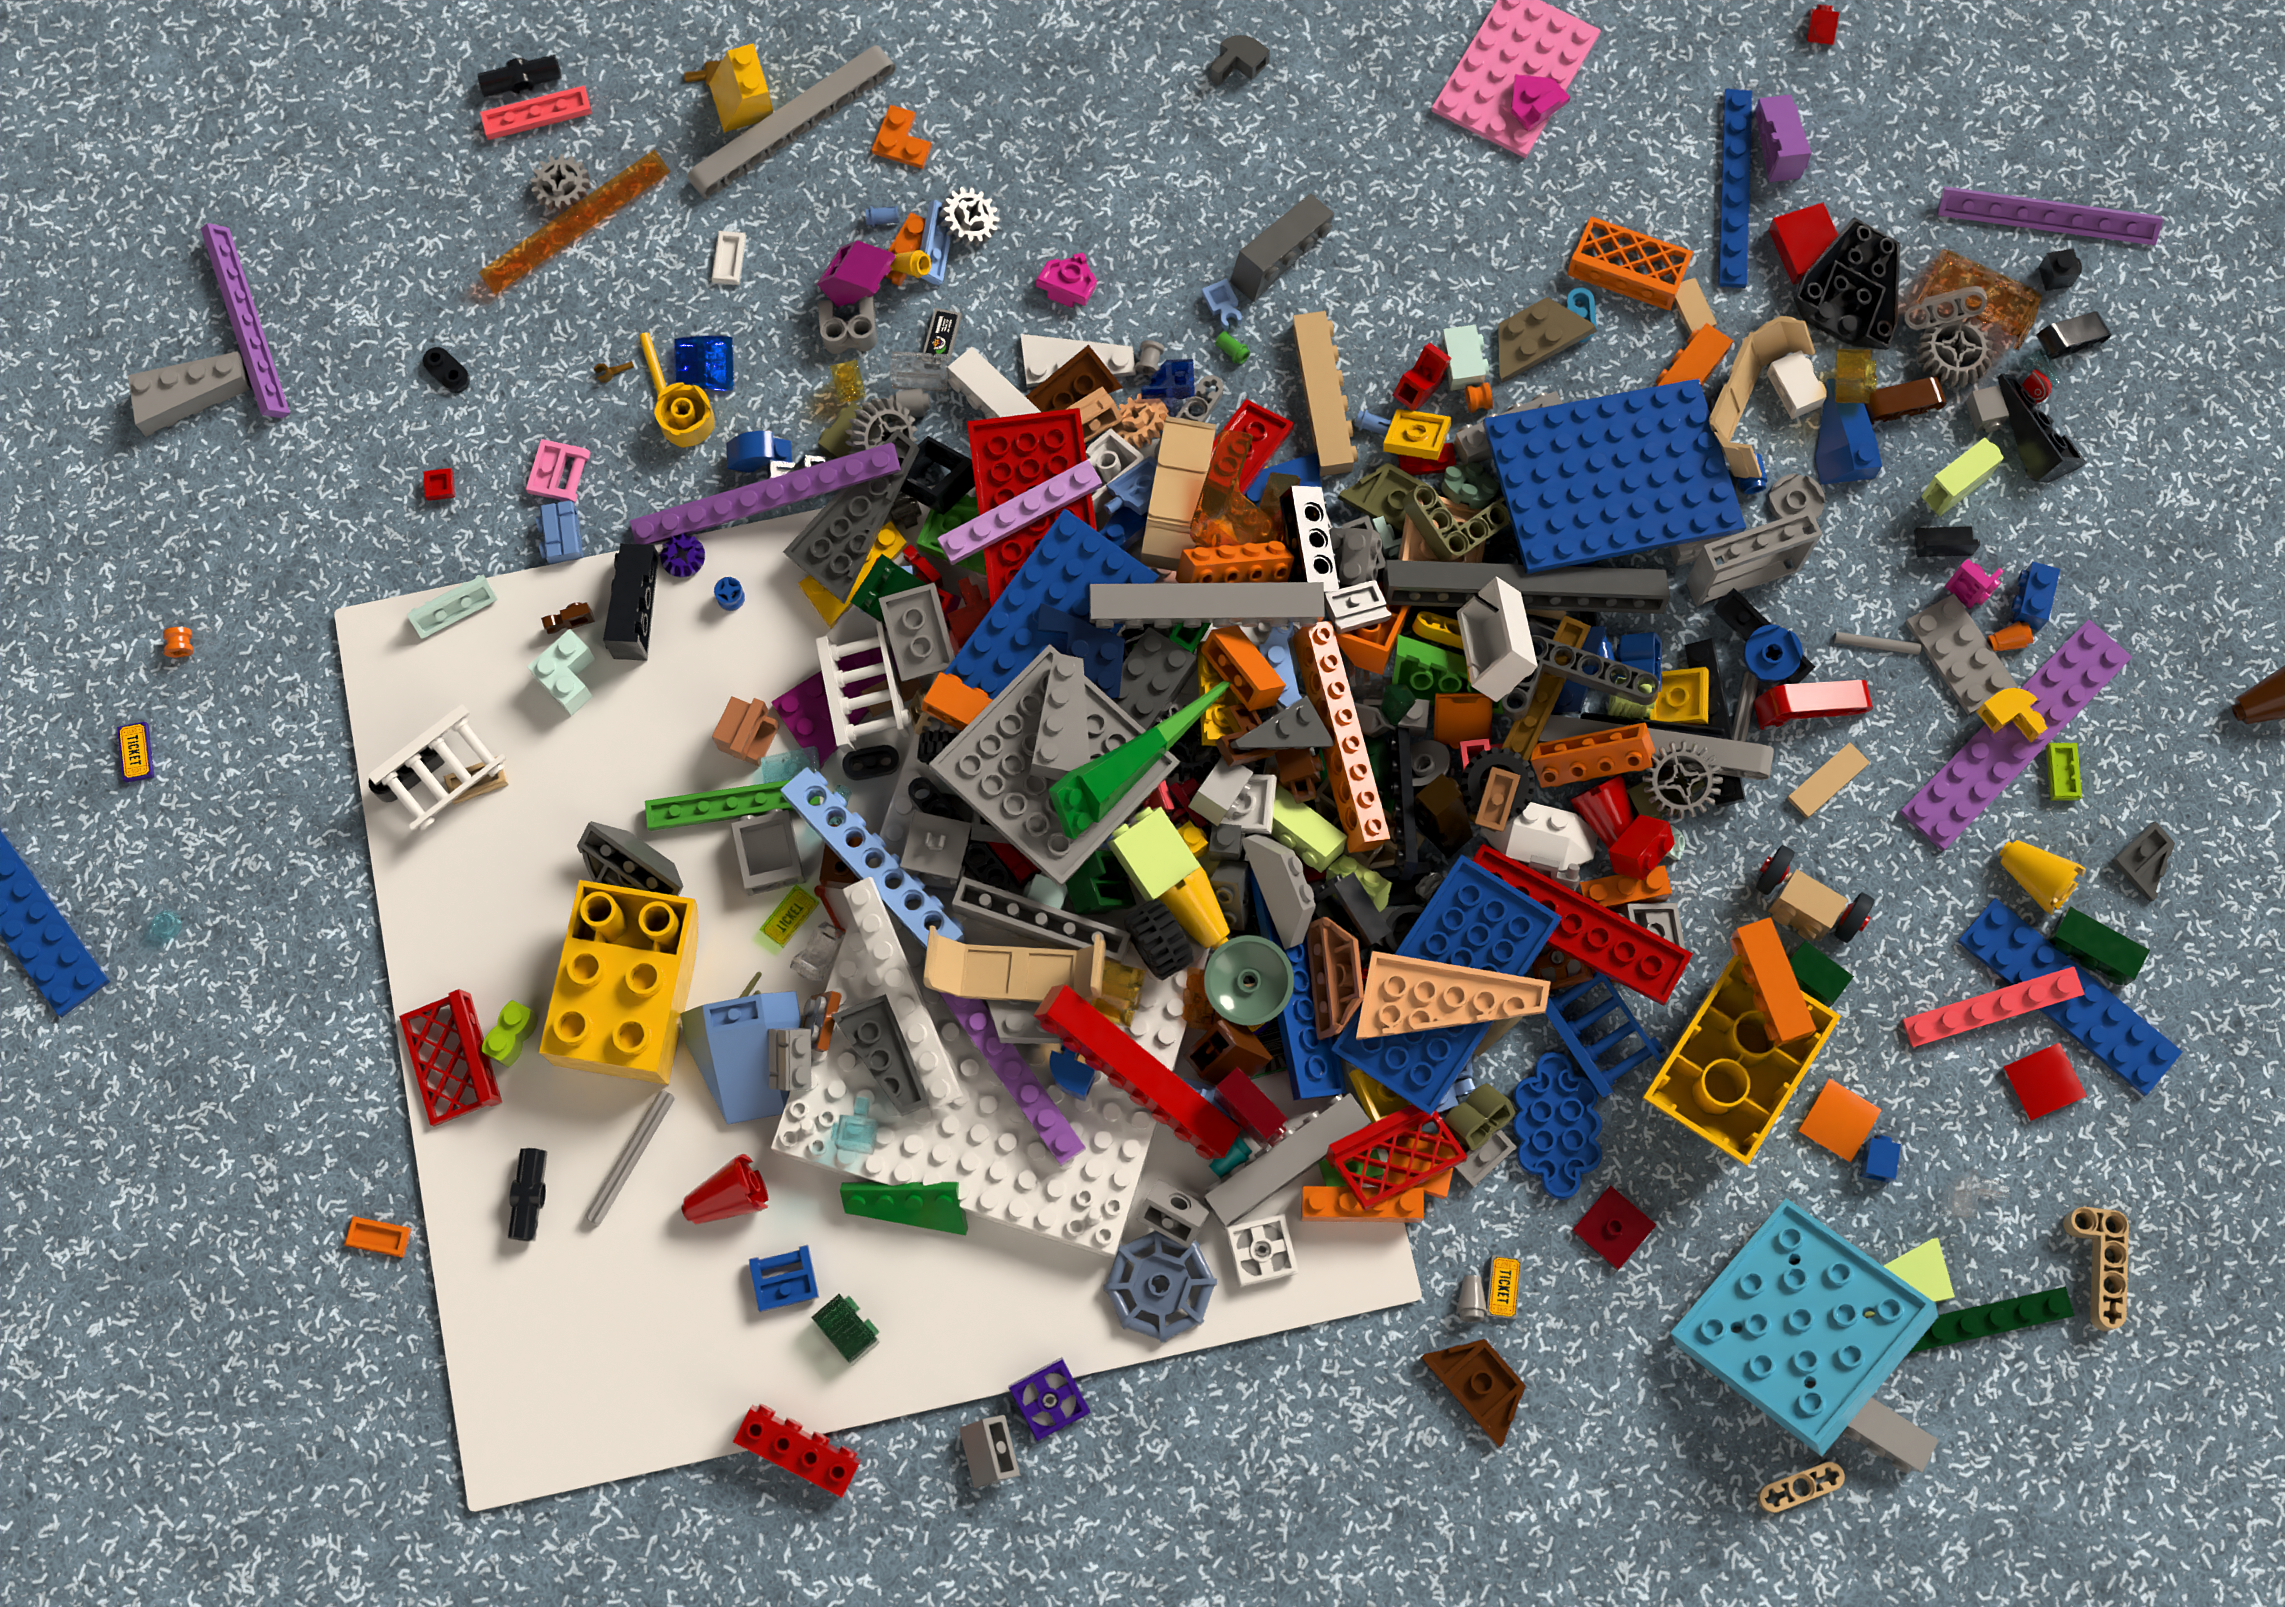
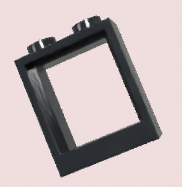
(951, 487)
(1356, 904)

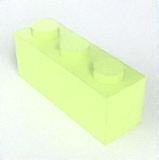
(1305, 831)

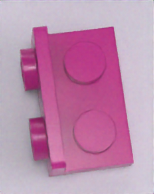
(1972, 584)

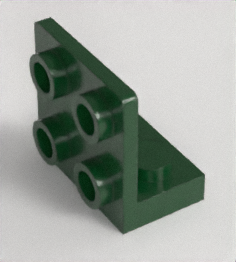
(883, 580)

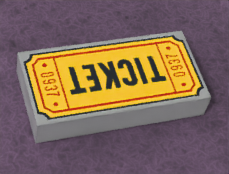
(1503, 1287)

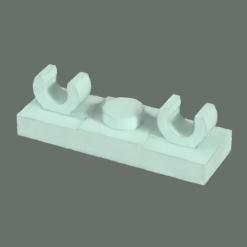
(452, 606)

